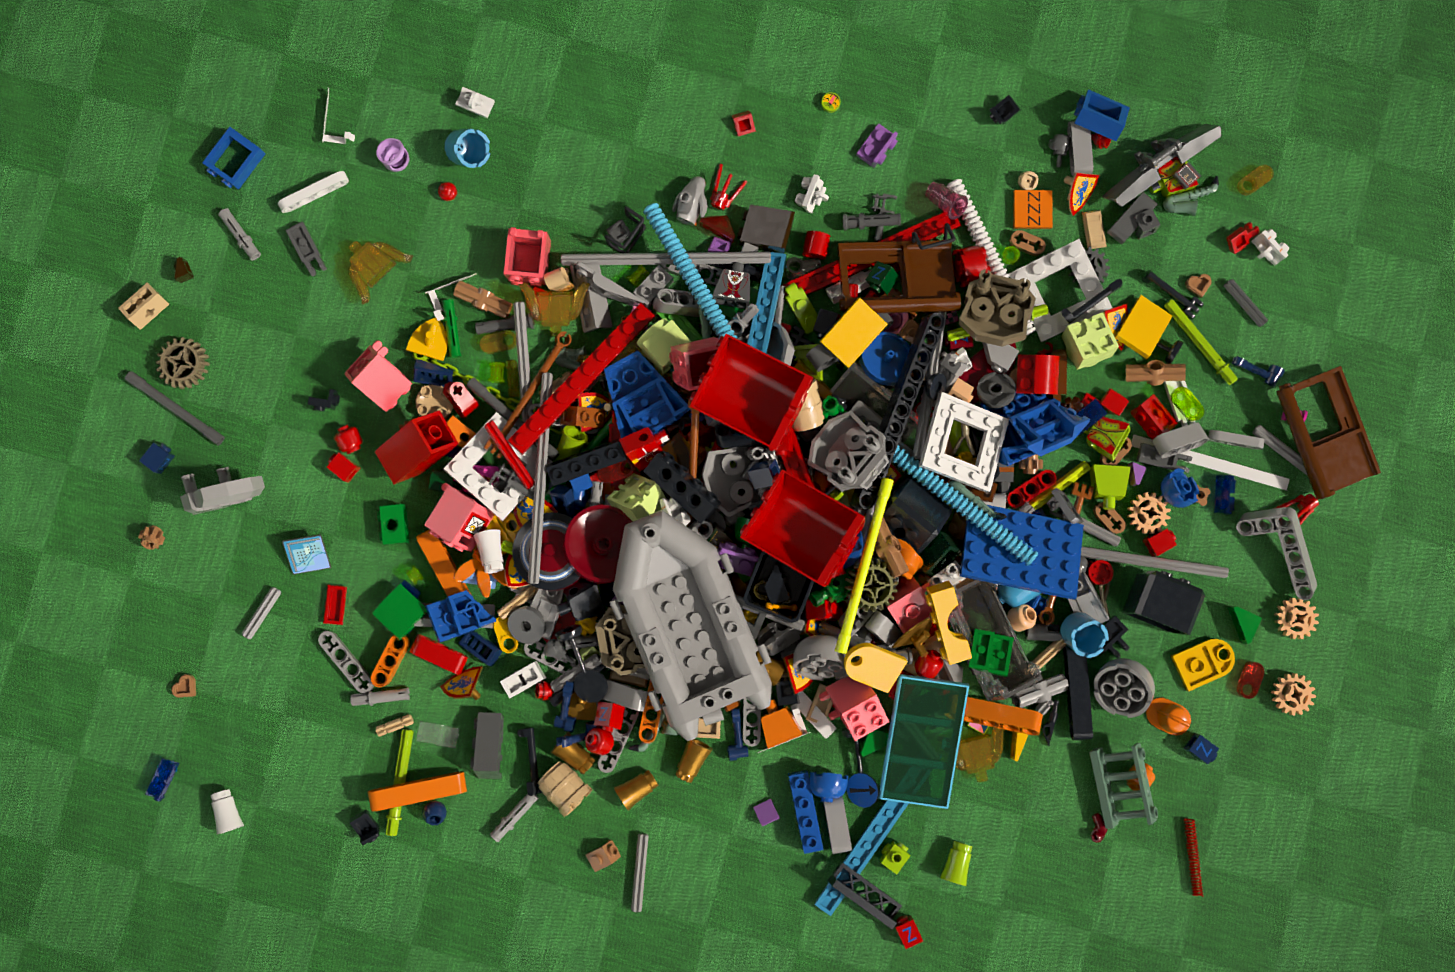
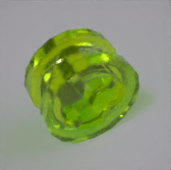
(1005, 253)
(414, 574)

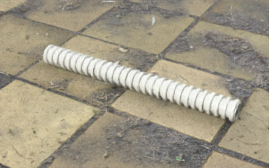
(981, 238)

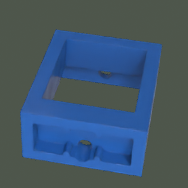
(1101, 115)
(245, 169)

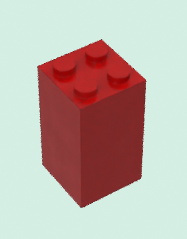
(416, 447)

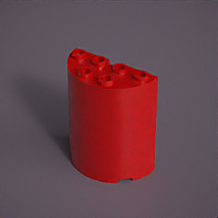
(751, 392)
(804, 528)

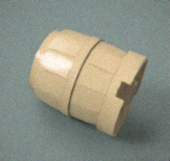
(811, 412)
(563, 788)

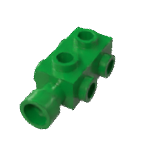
(832, 592)

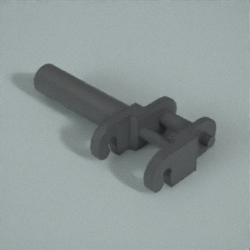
(879, 229)
(510, 483)

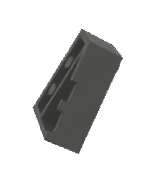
(487, 745)

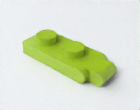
(801, 307)

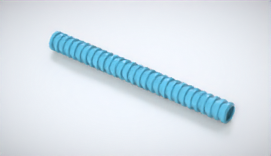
(687, 269)
(965, 507)

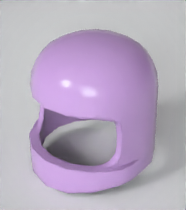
(392, 154)

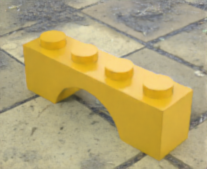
(942, 601)

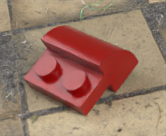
(1037, 374)

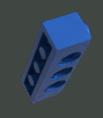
(805, 811)

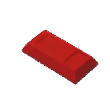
(335, 605)

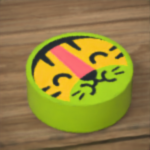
(830, 102)

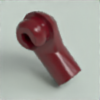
(1099, 830)

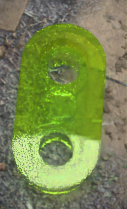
(1189, 401)

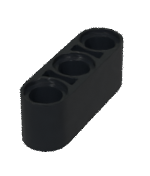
(729, 438)

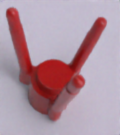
(720, 199)
(1306, 505)

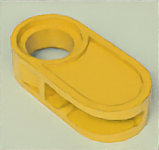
(502, 633)

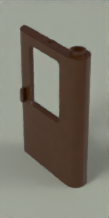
(924, 275)
(1337, 458)

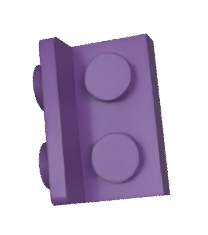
(876, 146)
(741, 559)

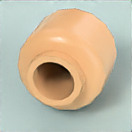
(1022, 617)

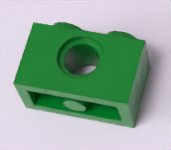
(401, 533)

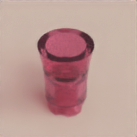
(947, 200)

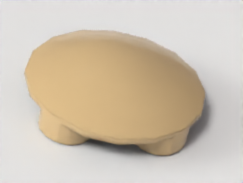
(431, 400)

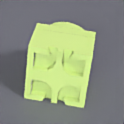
(1089, 341)
(657, 342)
(637, 497)

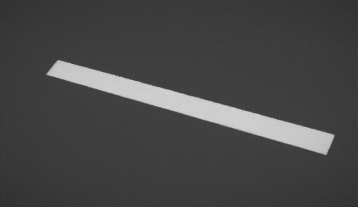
(1226, 467)

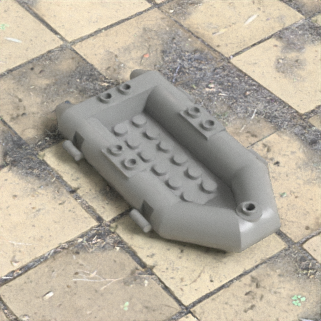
(687, 622)

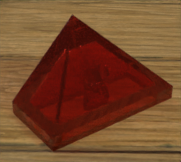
(720, 226)

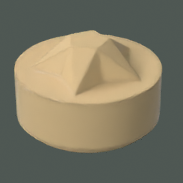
(1028, 180)

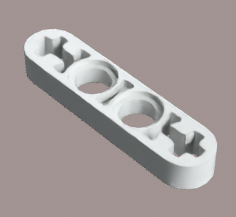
(313, 192)

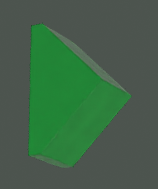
(1245, 623)
(873, 742)

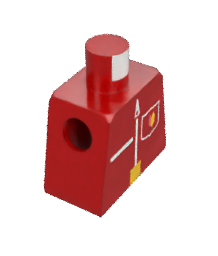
(643, 446)

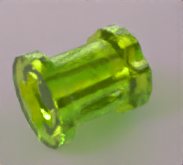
(638, 276)
(496, 372)

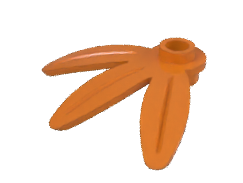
(482, 578)

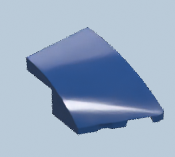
(457, 616)

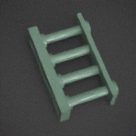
(1108, 797)

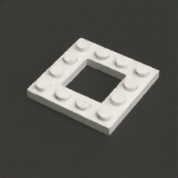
(1068, 255)
(994, 428)
(462, 471)

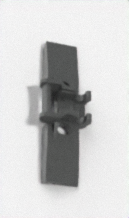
(1165, 149)

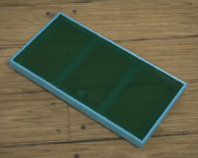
(923, 741)

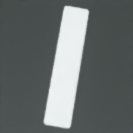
(823, 724)

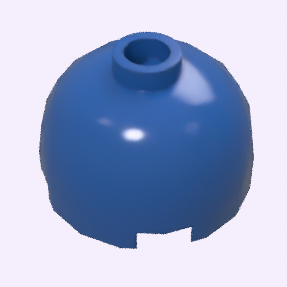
(1179, 489)
(828, 785)

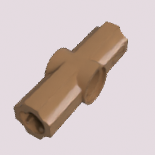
(483, 299)
(1155, 372)
(889, 550)

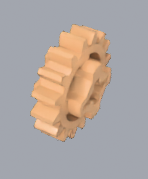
(1147, 520)
(1304, 621)
(1296, 701)

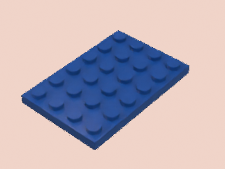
(1052, 571)

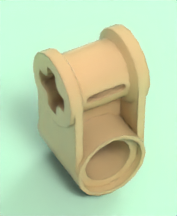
(558, 280)

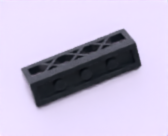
(855, 896)

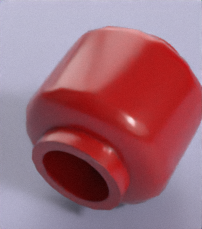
(348, 439)
(929, 665)
(599, 741)

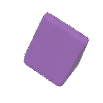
(719, 245)
(1136, 473)
(766, 812)

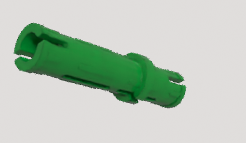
(448, 306)

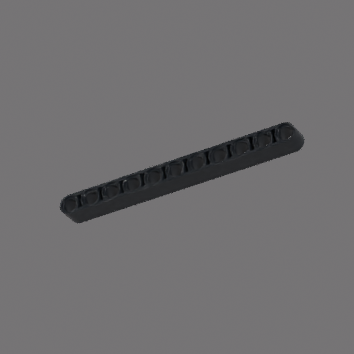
(904, 403)

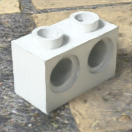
(523, 679)

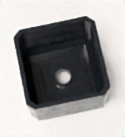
(915, 514)
(797, 585)
(1164, 601)

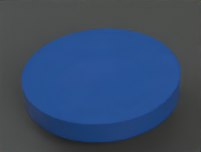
(885, 358)

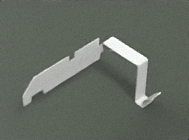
(336, 139)
(435, 301)
(796, 712)

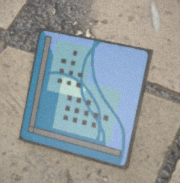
(306, 554)

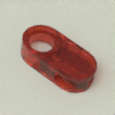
(614, 472)
(1252, 675)

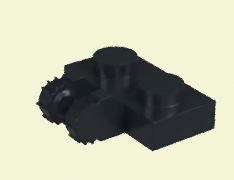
(1115, 631)

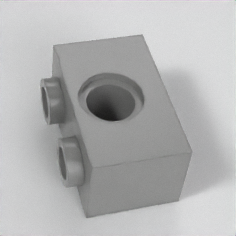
(650, 287)

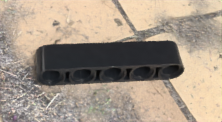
(1078, 695)

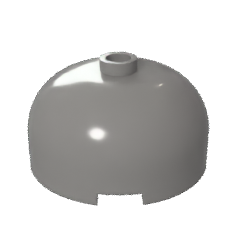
(817, 659)
(1124, 687)

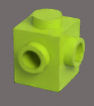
(894, 856)

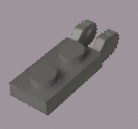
(305, 246)
(1149, 455)

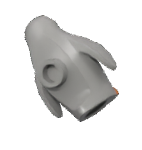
(691, 202)

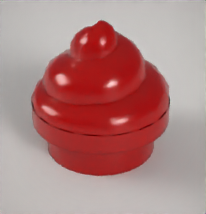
(1100, 141)
(447, 191)
(543, 690)

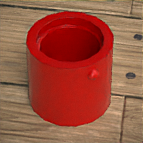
(816, 245)
(1099, 572)

